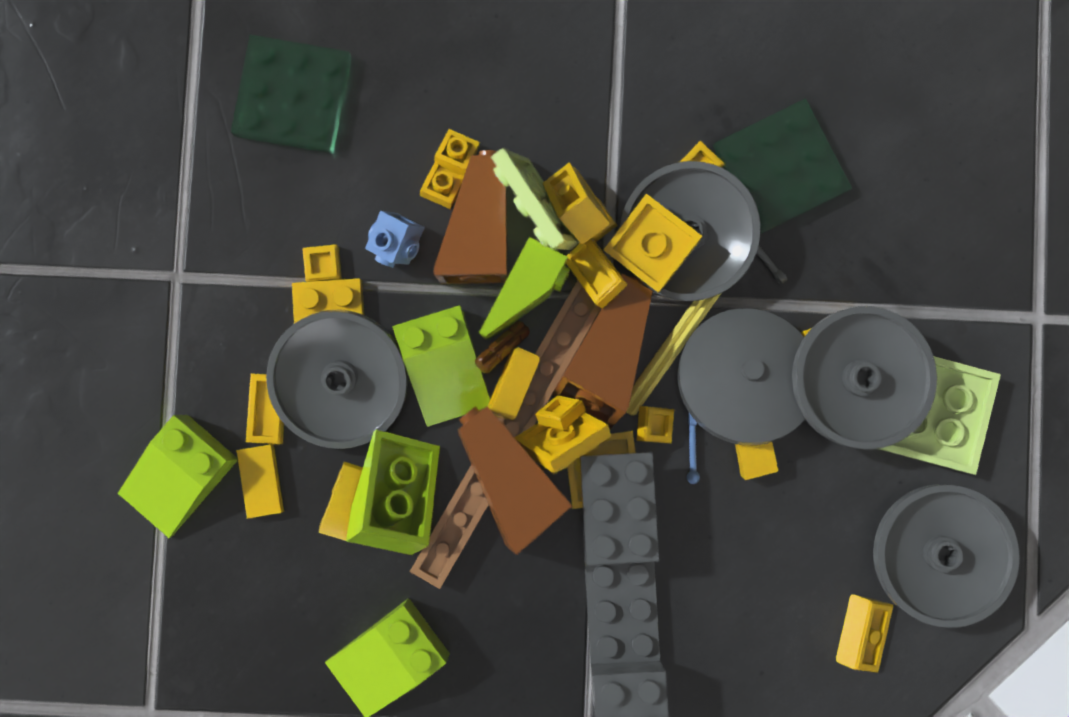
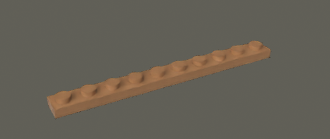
(469, 500)

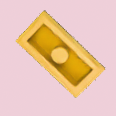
(513, 383)
(864, 633)

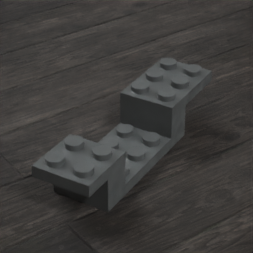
(621, 585)

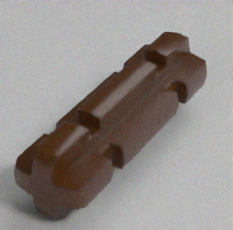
(502, 347)

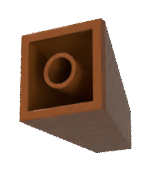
(478, 228)
(609, 355)
(513, 484)

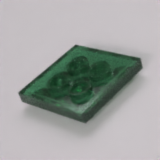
(291, 93)
(784, 164)

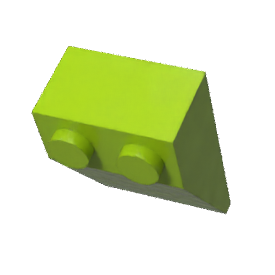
(528, 285)
(442, 365)
(176, 473)
(395, 494)
(388, 659)

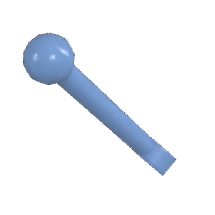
(693, 476)

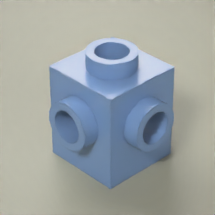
(394, 239)

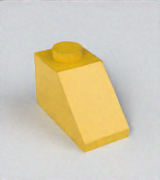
(575, 204)

